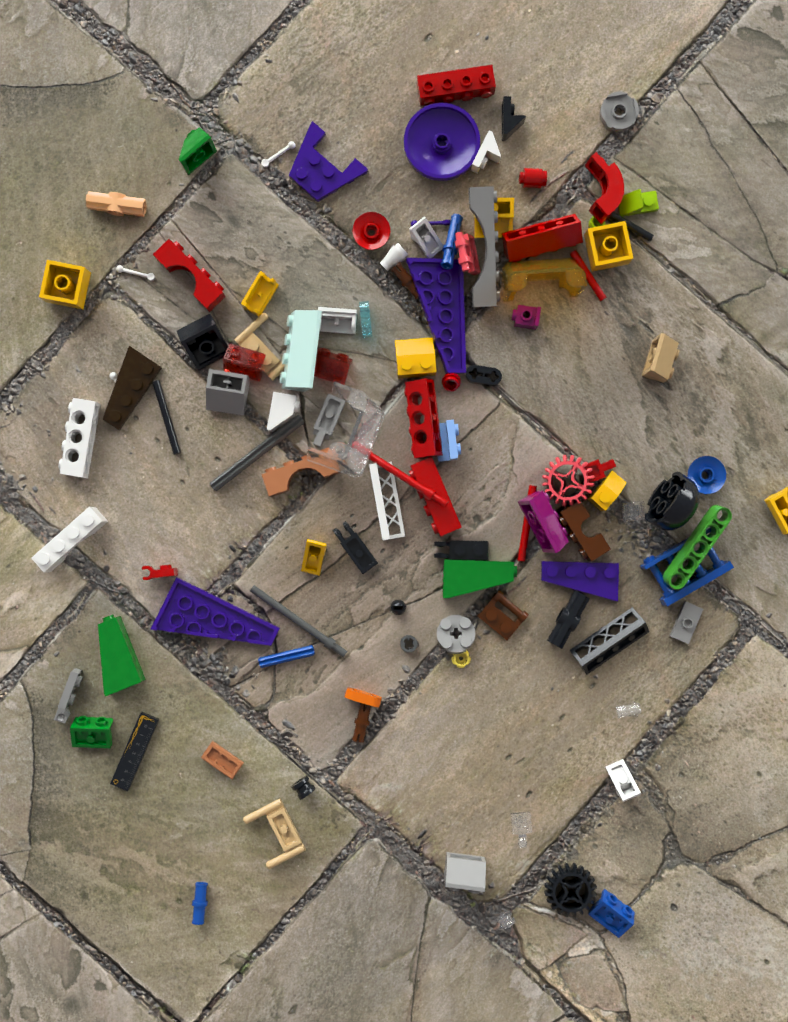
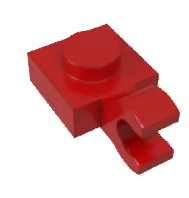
(598, 469)
(165, 571)

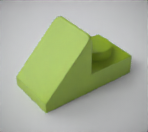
(638, 203)

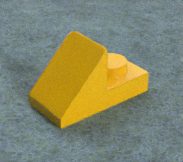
(313, 557)

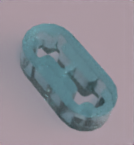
(365, 319)

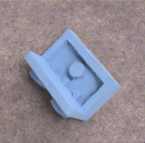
(448, 435)

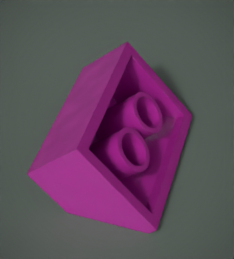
(544, 522)

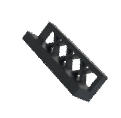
(615, 643)

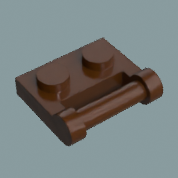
(498, 620)

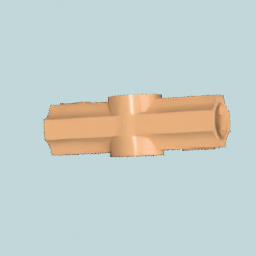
(116, 204)

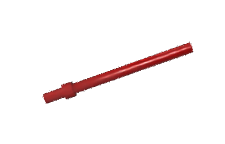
(429, 493)

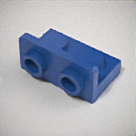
(612, 914)

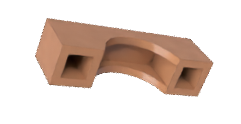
(278, 480)

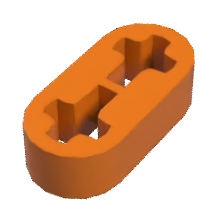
(363, 697)

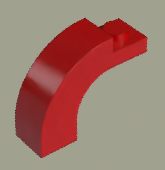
(611, 185)

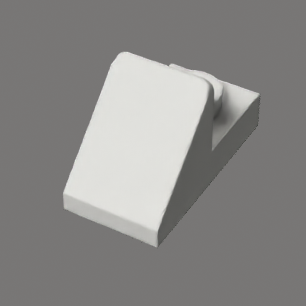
(487, 151)
(426, 237)
(623, 780)

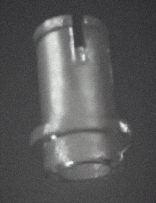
(628, 710)

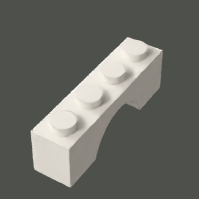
(58, 548)

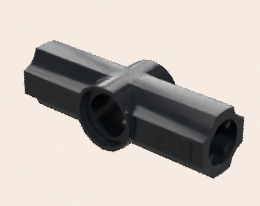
(568, 619)

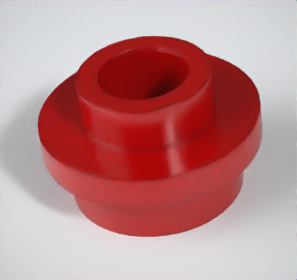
(451, 386)

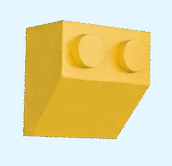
(415, 358)

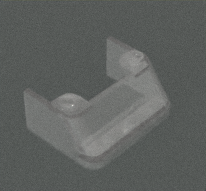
(354, 456)

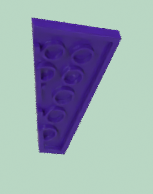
(443, 304)
(206, 615)

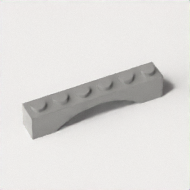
(482, 206)

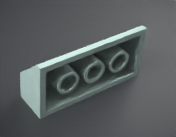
(301, 350)

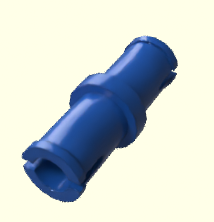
(199, 903)

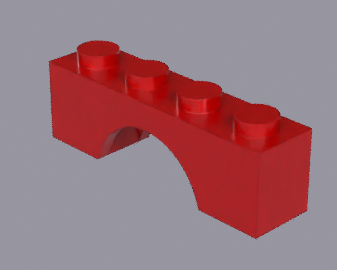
(173, 259)

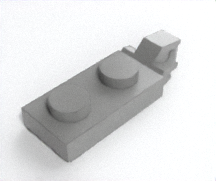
(327, 419)
(68, 697)

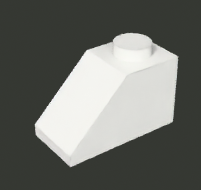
(282, 410)

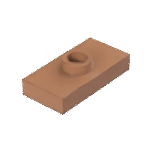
(222, 760)

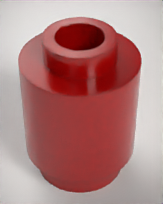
(533, 178)

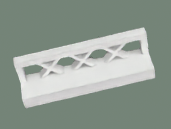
(380, 503)

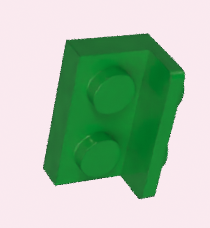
(91, 732)

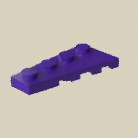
(588, 577)

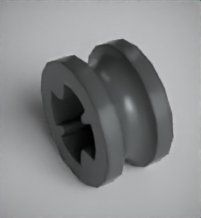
(414, 642)

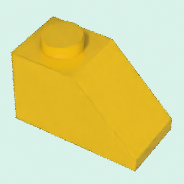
(607, 491)

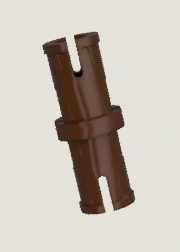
(405, 278)
(361, 723)

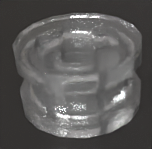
(505, 920)

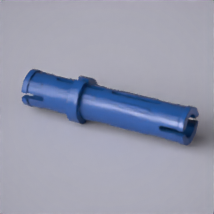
(449, 248)

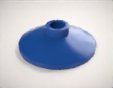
(715, 471)

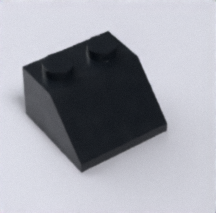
(203, 341)

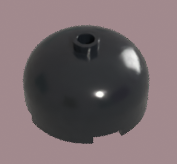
(673, 502)

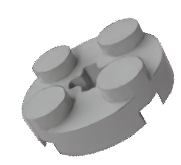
(625, 103)
(464, 641)

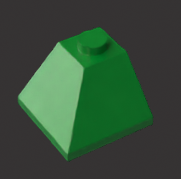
(196, 150)

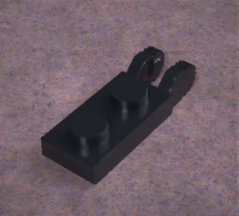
(356, 549)
(464, 550)

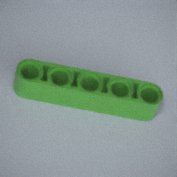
(706, 542)

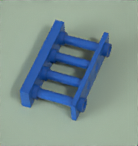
(702, 575)

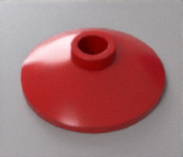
(367, 222)

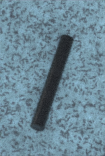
(632, 227)

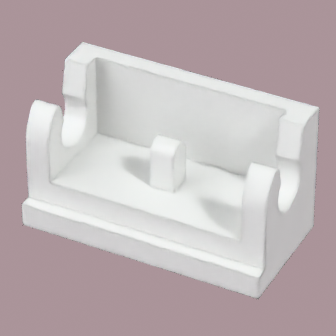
(338, 320)

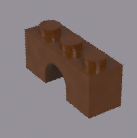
(590, 547)

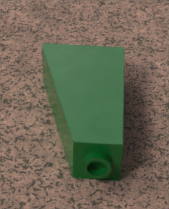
(474, 575)
(118, 656)

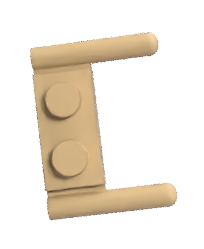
(272, 365)
(283, 829)

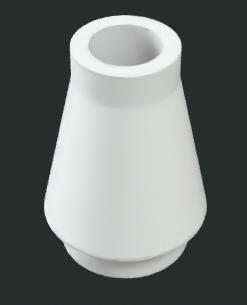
(393, 257)

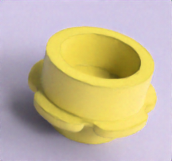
(461, 663)

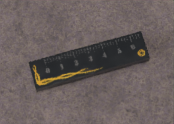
(134, 751)

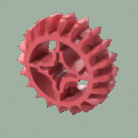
(560, 496)

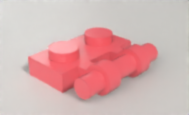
(467, 253)

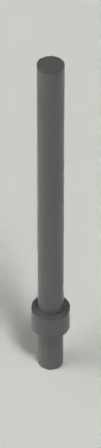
(329, 642)

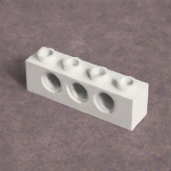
(84, 448)

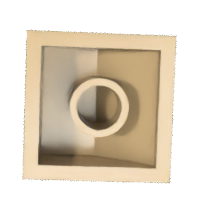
(661, 358)

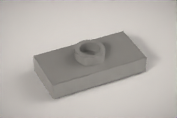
(686, 622)

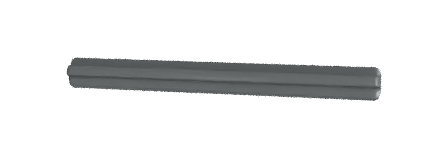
(256, 453)

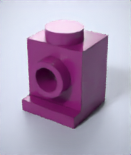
(529, 323)

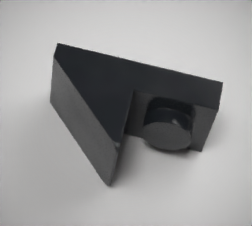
(510, 122)

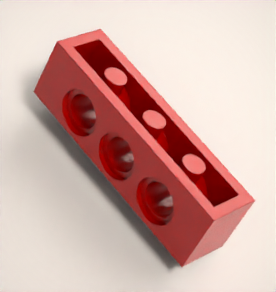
(430, 426)

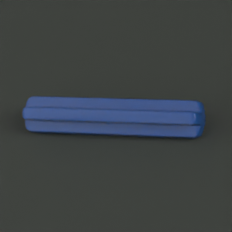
(286, 656)

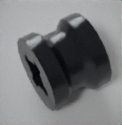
(303, 787)

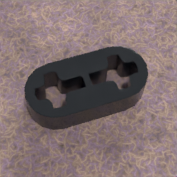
(482, 380)

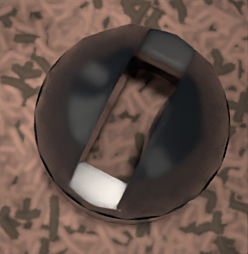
(398, 603)

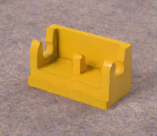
(259, 294)

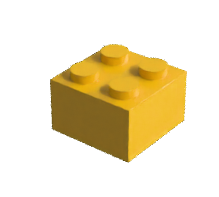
(608, 246)
(65, 284)

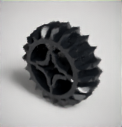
(575, 883)

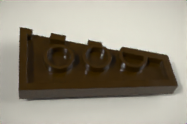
(131, 385)

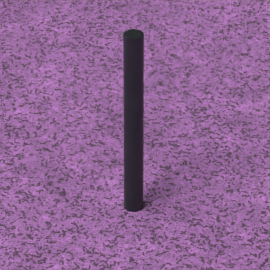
(166, 417)

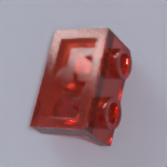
(243, 361)
(332, 366)

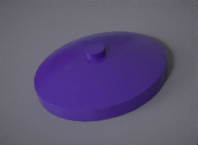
(441, 141)

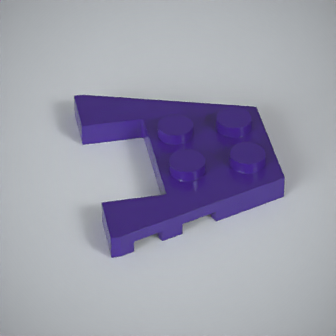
(316, 173)

